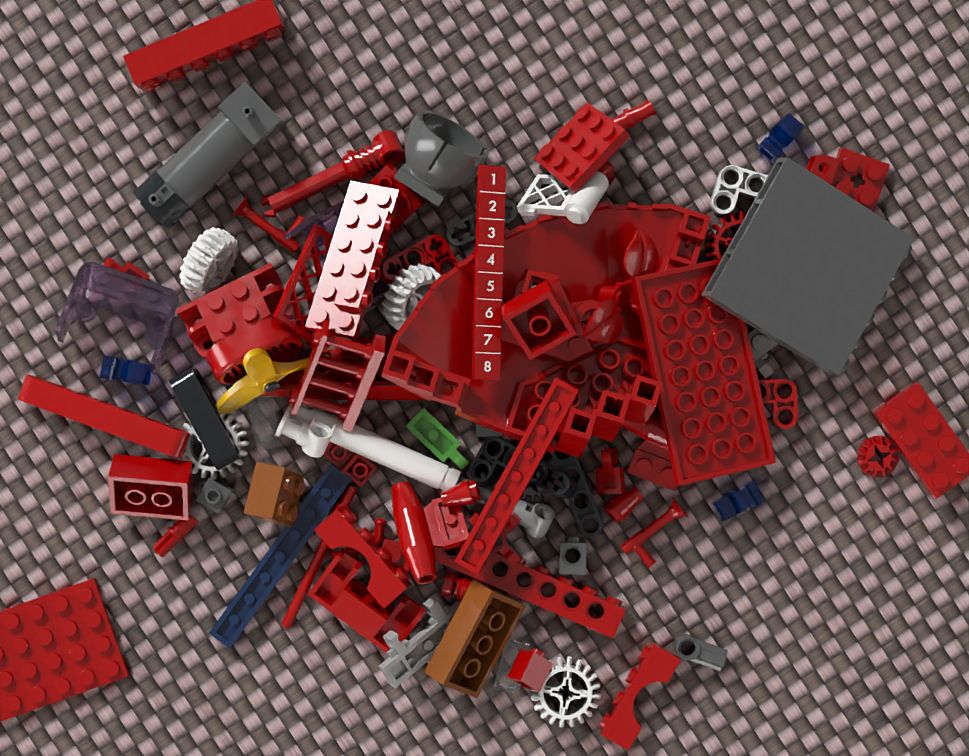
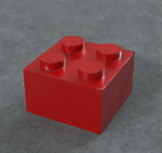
(538, 320)

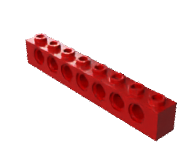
(605, 624)

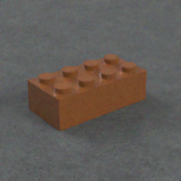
(474, 638)

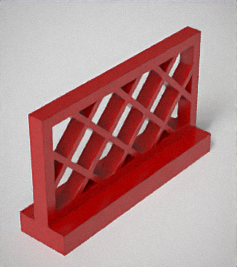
(290, 292)

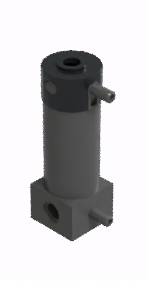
(208, 156)

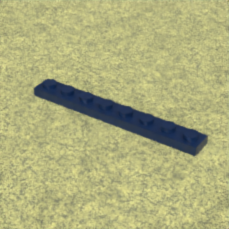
(280, 556)

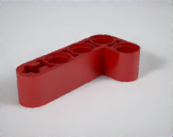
(777, 403)

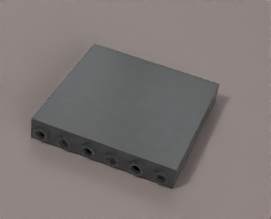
(808, 266)

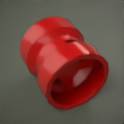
(461, 587)

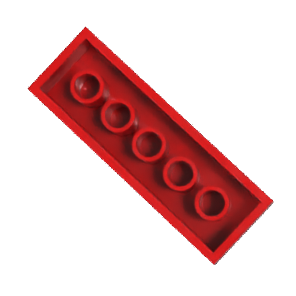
(204, 44)

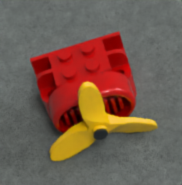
(243, 338)

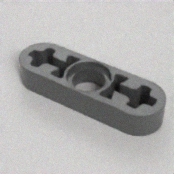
(461, 225)

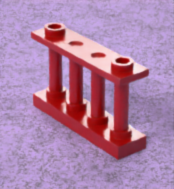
(355, 392)

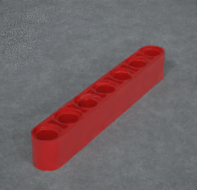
(104, 416)

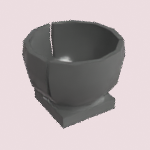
(439, 156)

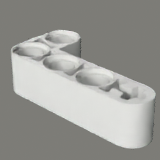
(732, 191)

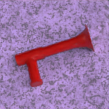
(245, 211)
(636, 541)

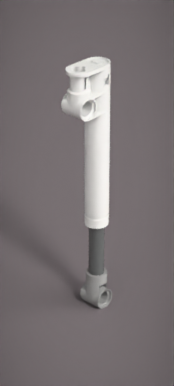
(316, 428)

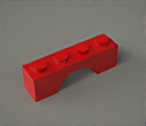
(343, 531)
(655, 666)

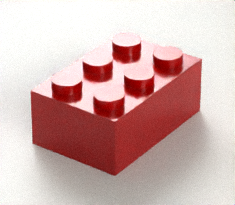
(150, 487)

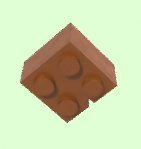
(274, 494)

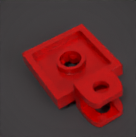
(846, 165)

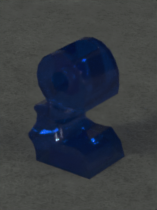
(779, 138)
(127, 370)
(738, 500)

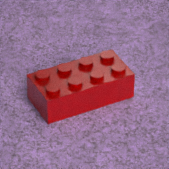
(924, 439)

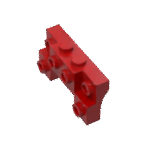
(358, 608)

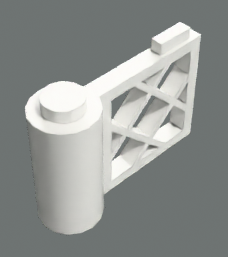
(575, 207)

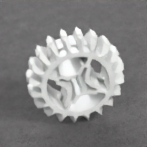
(208, 261)
(407, 292)
(200, 462)
(577, 693)

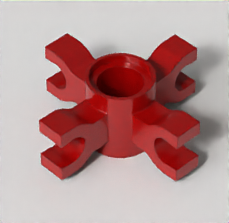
(504, 548)

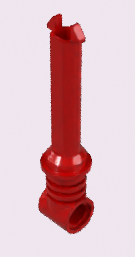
(354, 165)

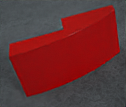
(350, 463)

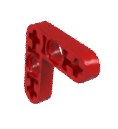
(425, 256)

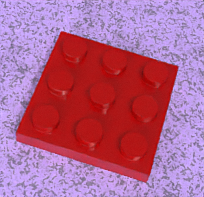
(581, 147)

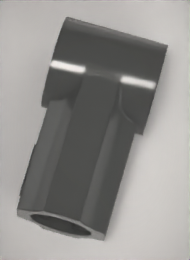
(702, 652)

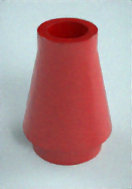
(461, 494)
(623, 504)

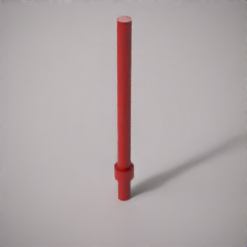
(314, 565)

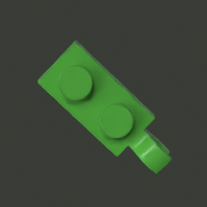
(436, 438)

